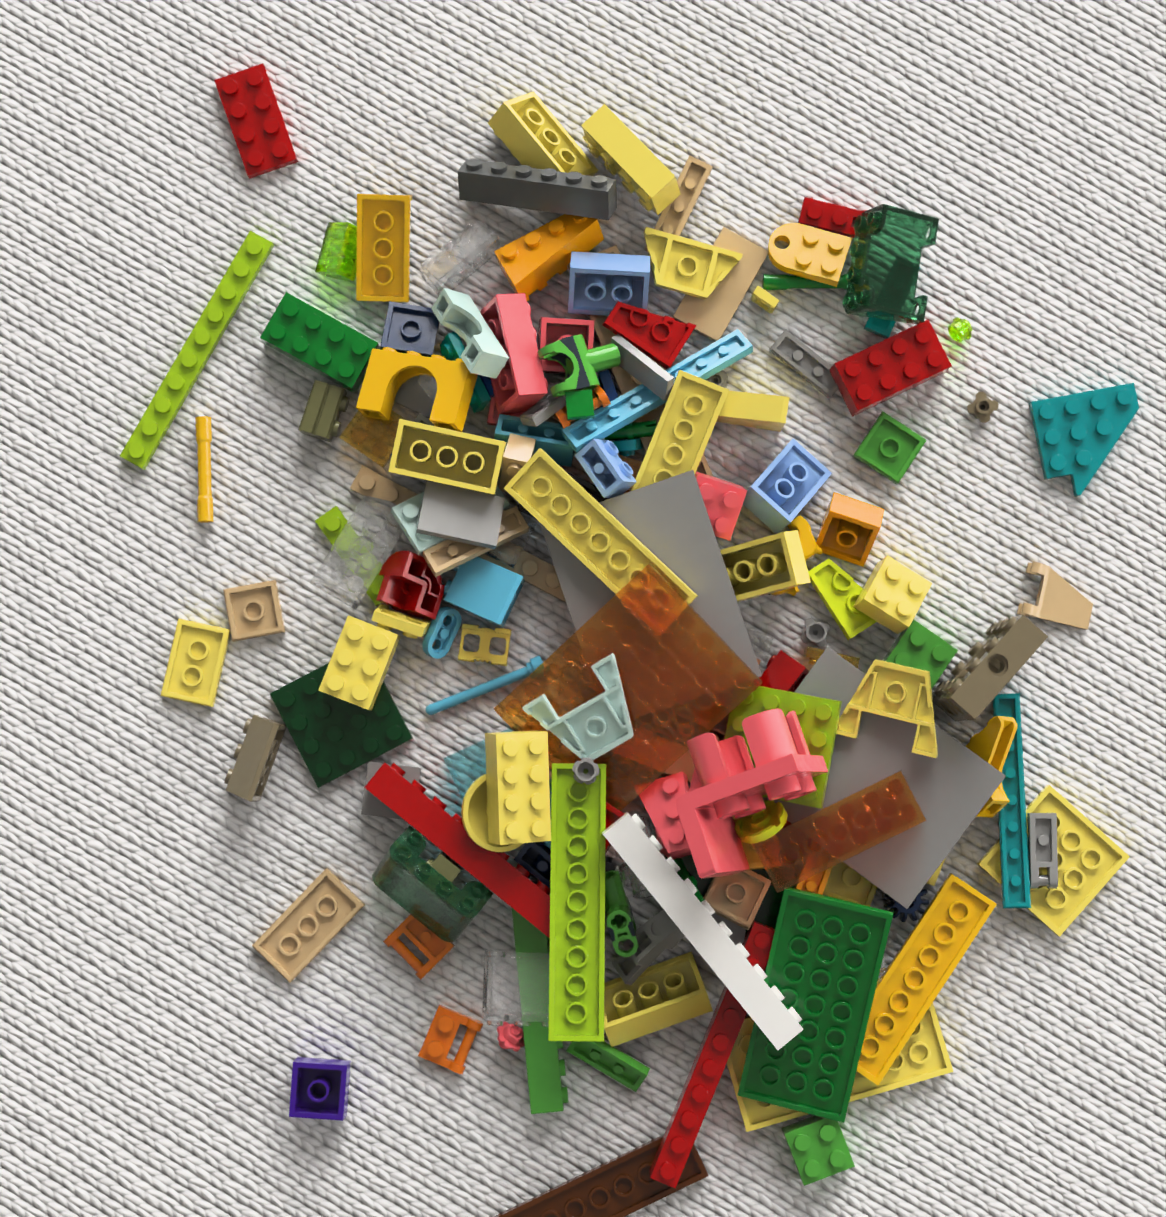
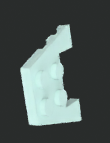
(594, 725)

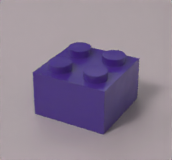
(319, 1088)

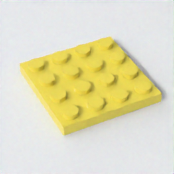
(1084, 863)

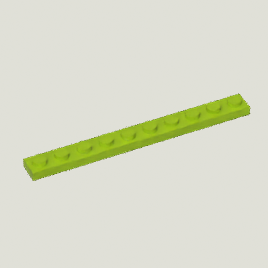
(197, 350)

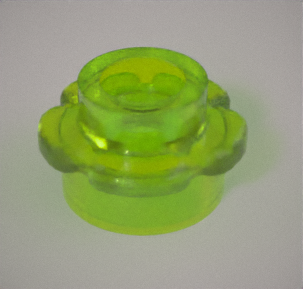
(960, 329)

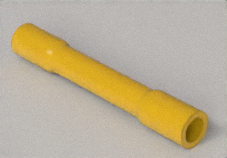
(203, 440)

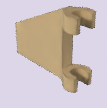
(1056, 600)

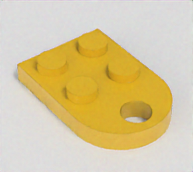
(809, 253)

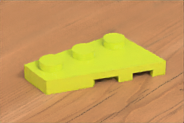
(839, 596)

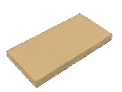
(718, 309)
(308, 925)

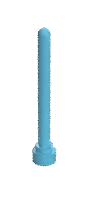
(485, 687)

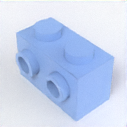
(606, 468)

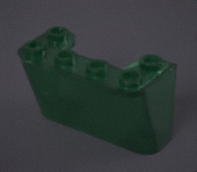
(888, 263)
(425, 891)

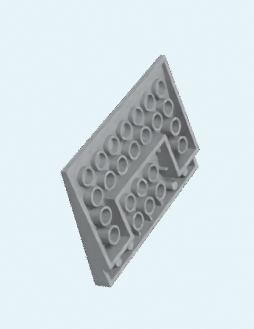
(677, 529)
(947, 787)

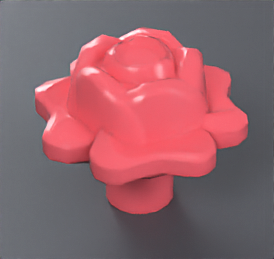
(510, 1036)

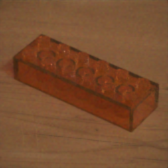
(840, 831)

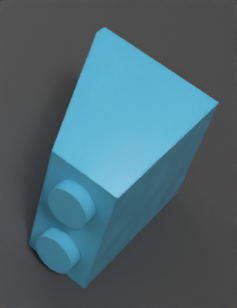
(484, 590)

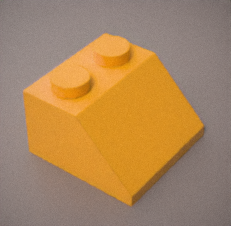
(849, 529)

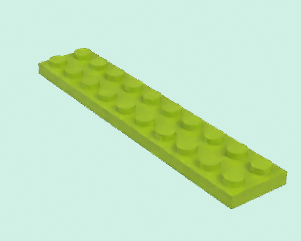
(577, 906)

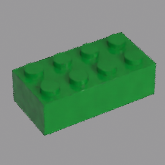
(319, 342)

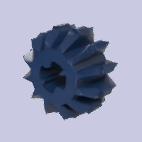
(915, 906)

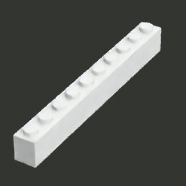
(702, 930)

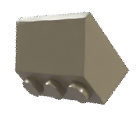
(255, 758)

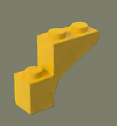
(993, 746)

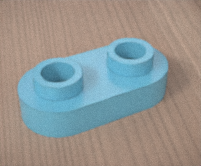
(442, 632)

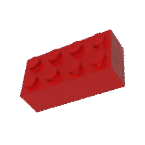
(890, 367)

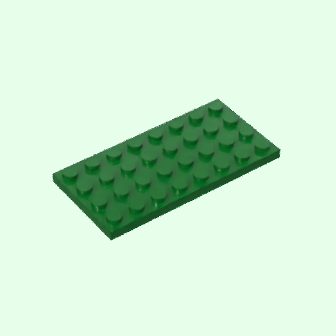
(828, 970)

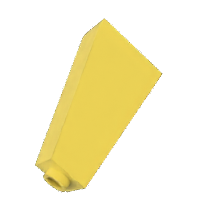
(754, 410)

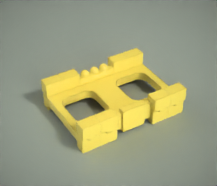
(483, 653)

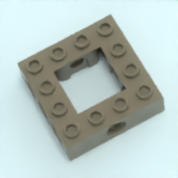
(988, 668)

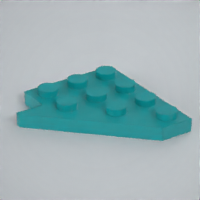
(1081, 430)

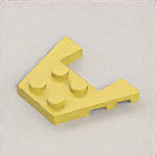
(897, 694)

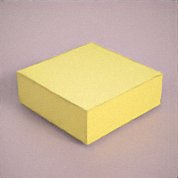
(764, 299)

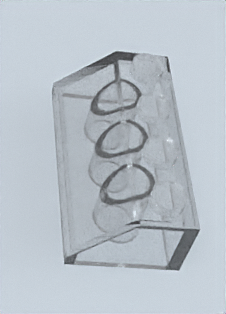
(359, 552)

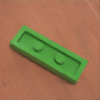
(610, 1062)

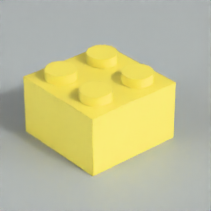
(892, 595)

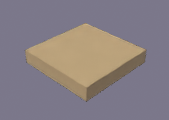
(254, 610)
(737, 896)

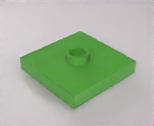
(889, 447)

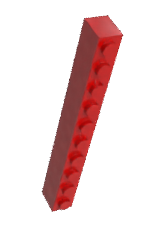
(450, 836)
(707, 1069)

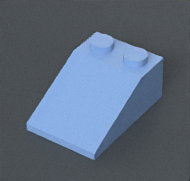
(785, 486)

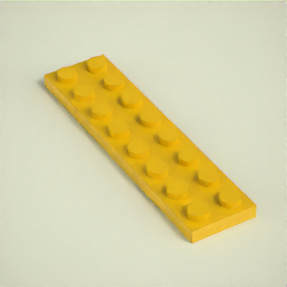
(920, 972)

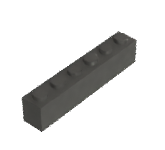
(537, 189)

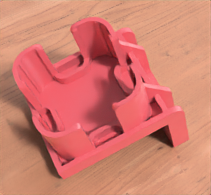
(730, 786)

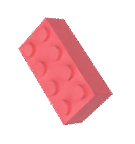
(522, 378)

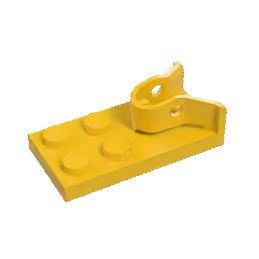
(383, 247)

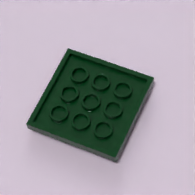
(336, 733)

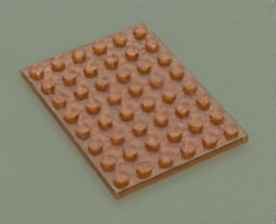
(672, 673)

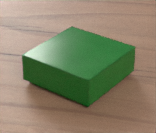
(579, 404)

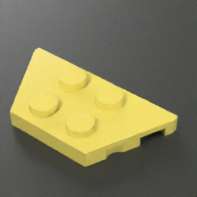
(686, 263)

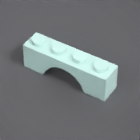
(483, 351)

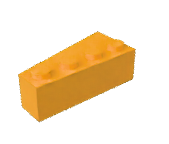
(546, 251)

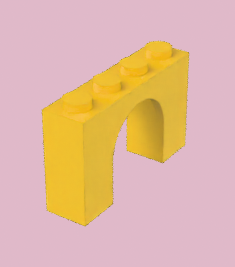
(390, 369)

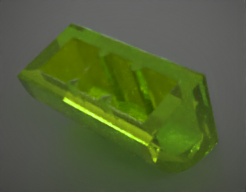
(338, 252)

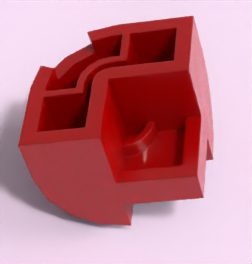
(410, 585)

